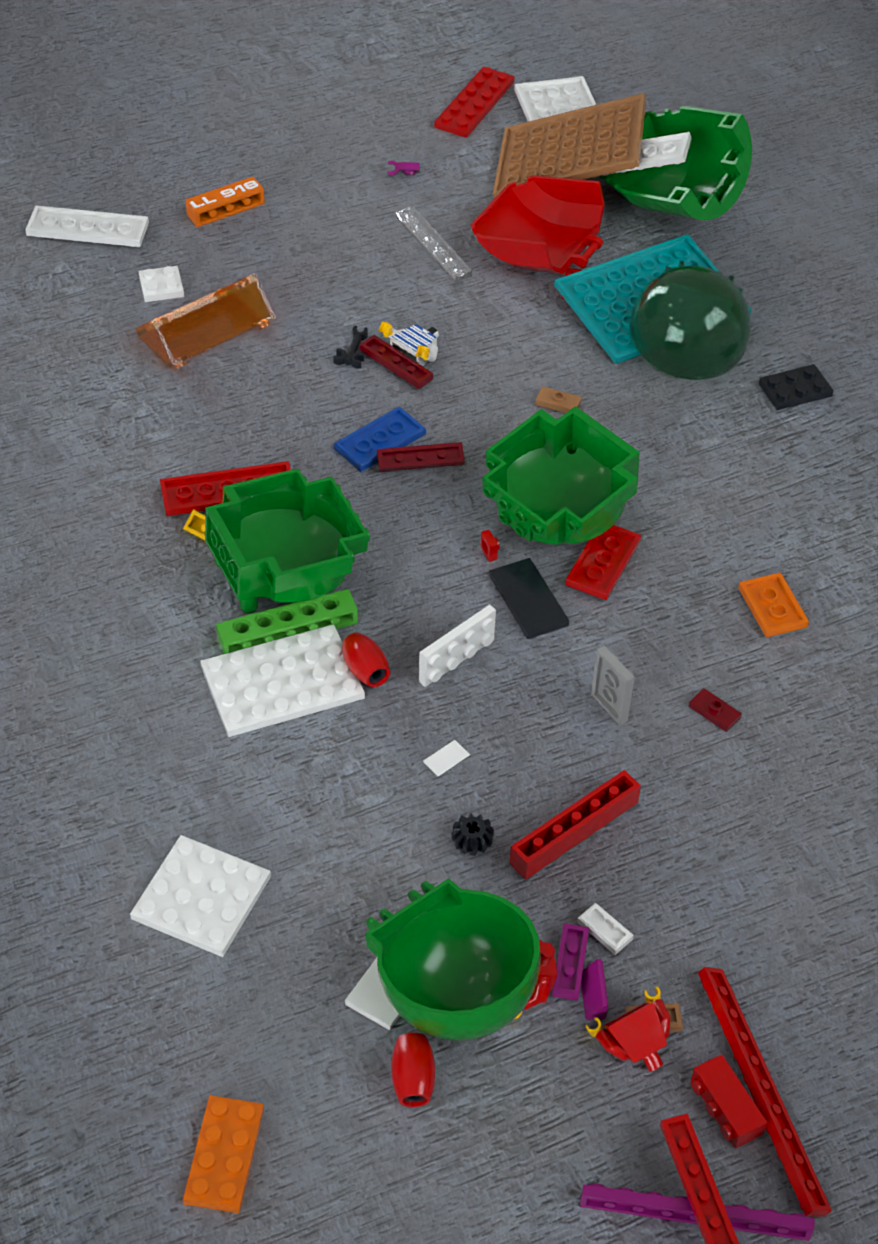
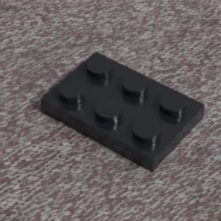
(795, 387)

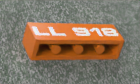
(224, 201)

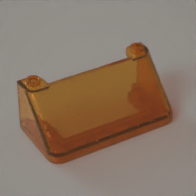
(207, 321)

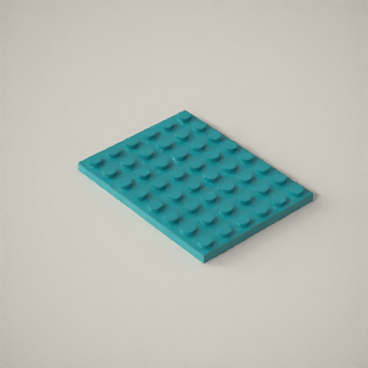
(608, 291)

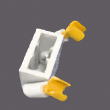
(413, 342)

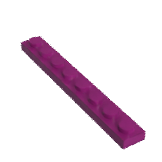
(679, 1209)

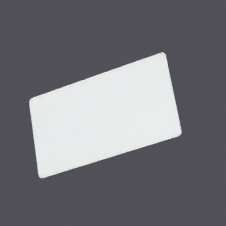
(446, 758)

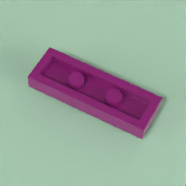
(570, 962)

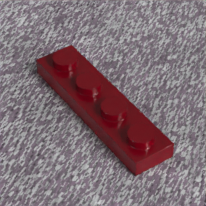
(396, 361)
(420, 457)

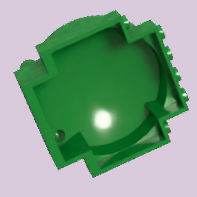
(561, 477)
(284, 538)

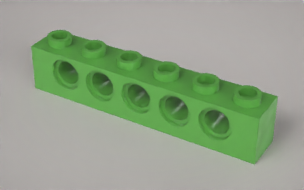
(287, 620)

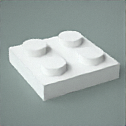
(161, 283)

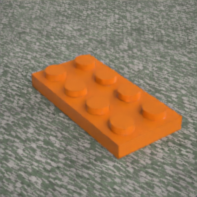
(223, 1154)

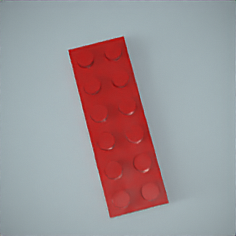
(474, 102)
(203, 490)

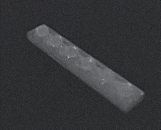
(434, 244)

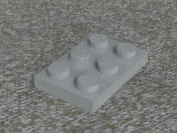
(612, 685)

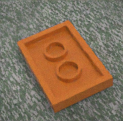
(773, 604)

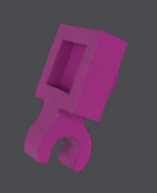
(408, 168)

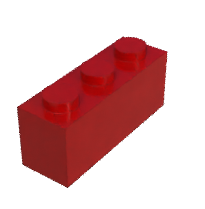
(728, 1101)

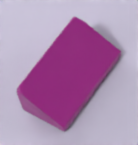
(594, 991)

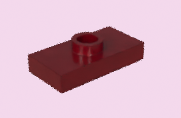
(715, 710)

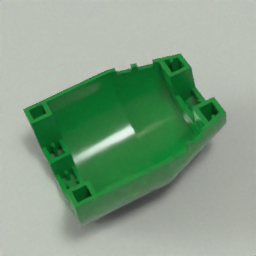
(708, 178)

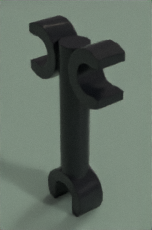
(352, 357)

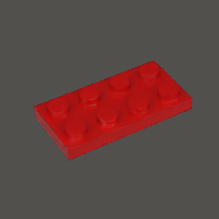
(603, 562)

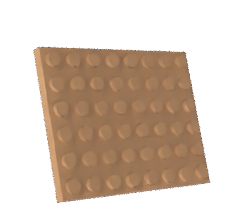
(574, 143)

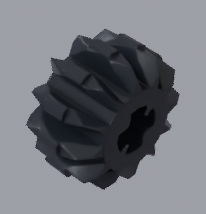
(472, 834)

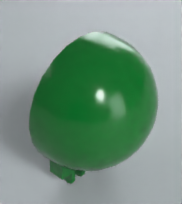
(456, 960)

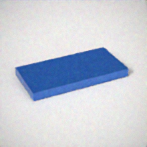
(388, 431)

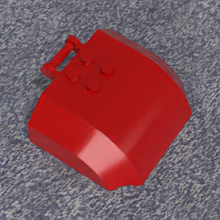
(543, 223)

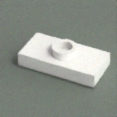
(605, 928)

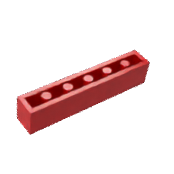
(574, 824)

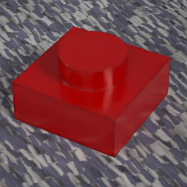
(489, 545)

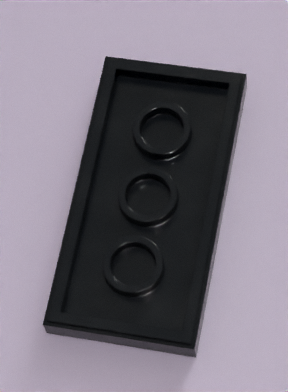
(528, 598)

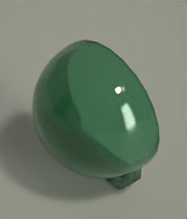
(691, 322)

